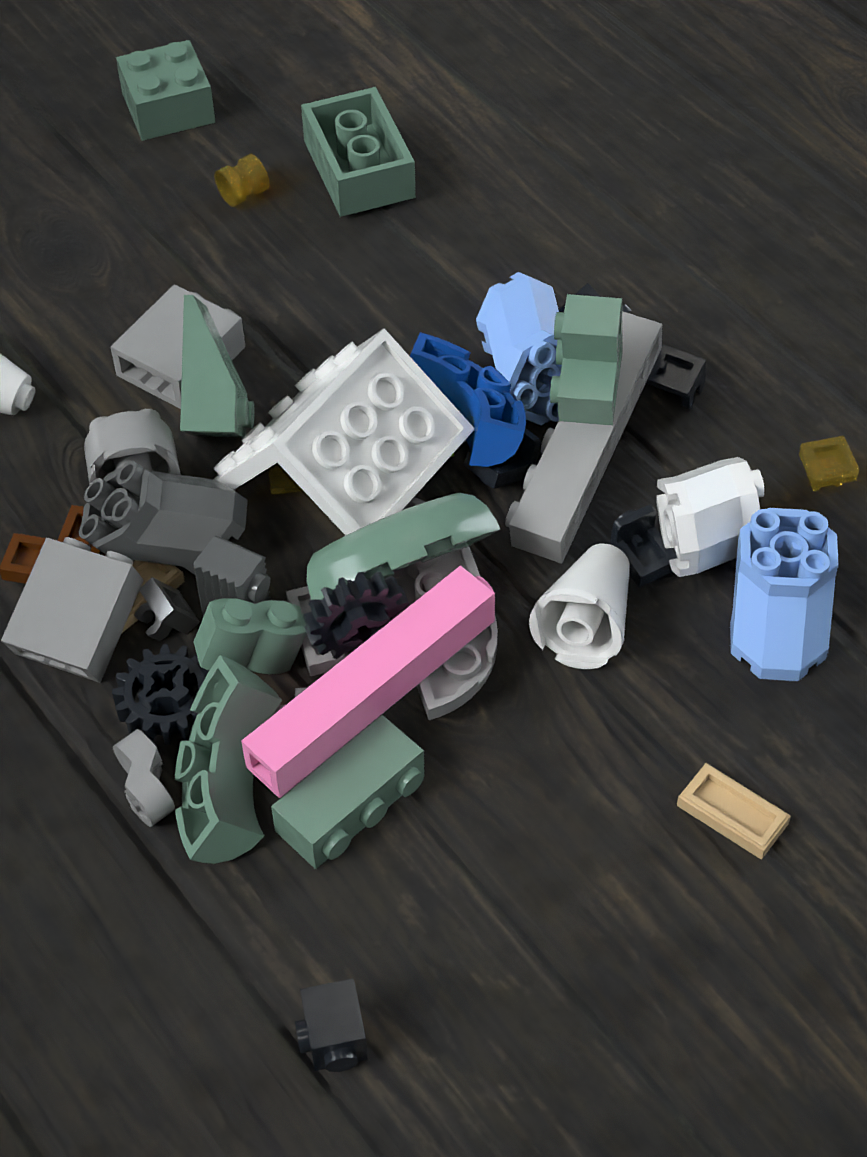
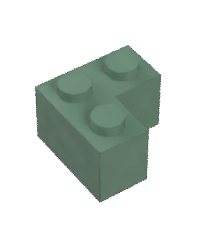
(590, 356)

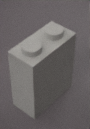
(152, 347)
(73, 608)

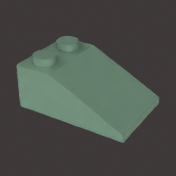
(211, 389)

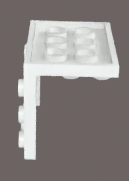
(355, 434)

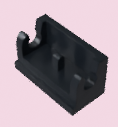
(678, 374)

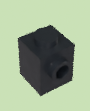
(332, 1026)

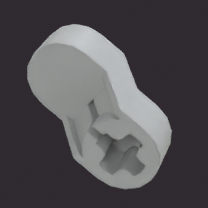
(143, 789)

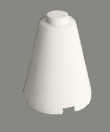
(585, 609)

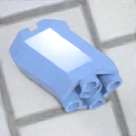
(520, 336)
(783, 592)

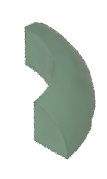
(402, 540)
(217, 788)

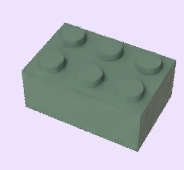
(358, 151)

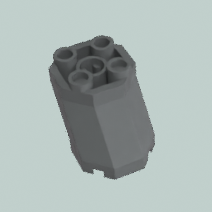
(159, 515)

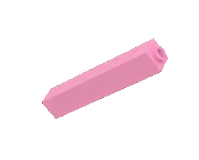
(369, 681)

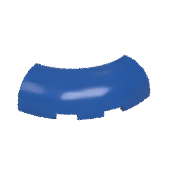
(478, 394)

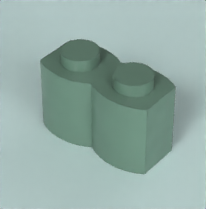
(257, 635)

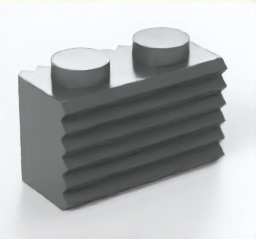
(230, 572)

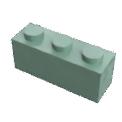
(349, 792)

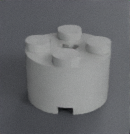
(128, 437)

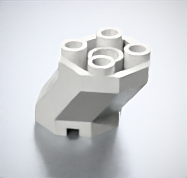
(706, 511)

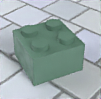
(166, 89)

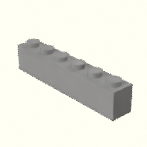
(578, 455)

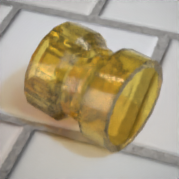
(241, 180)

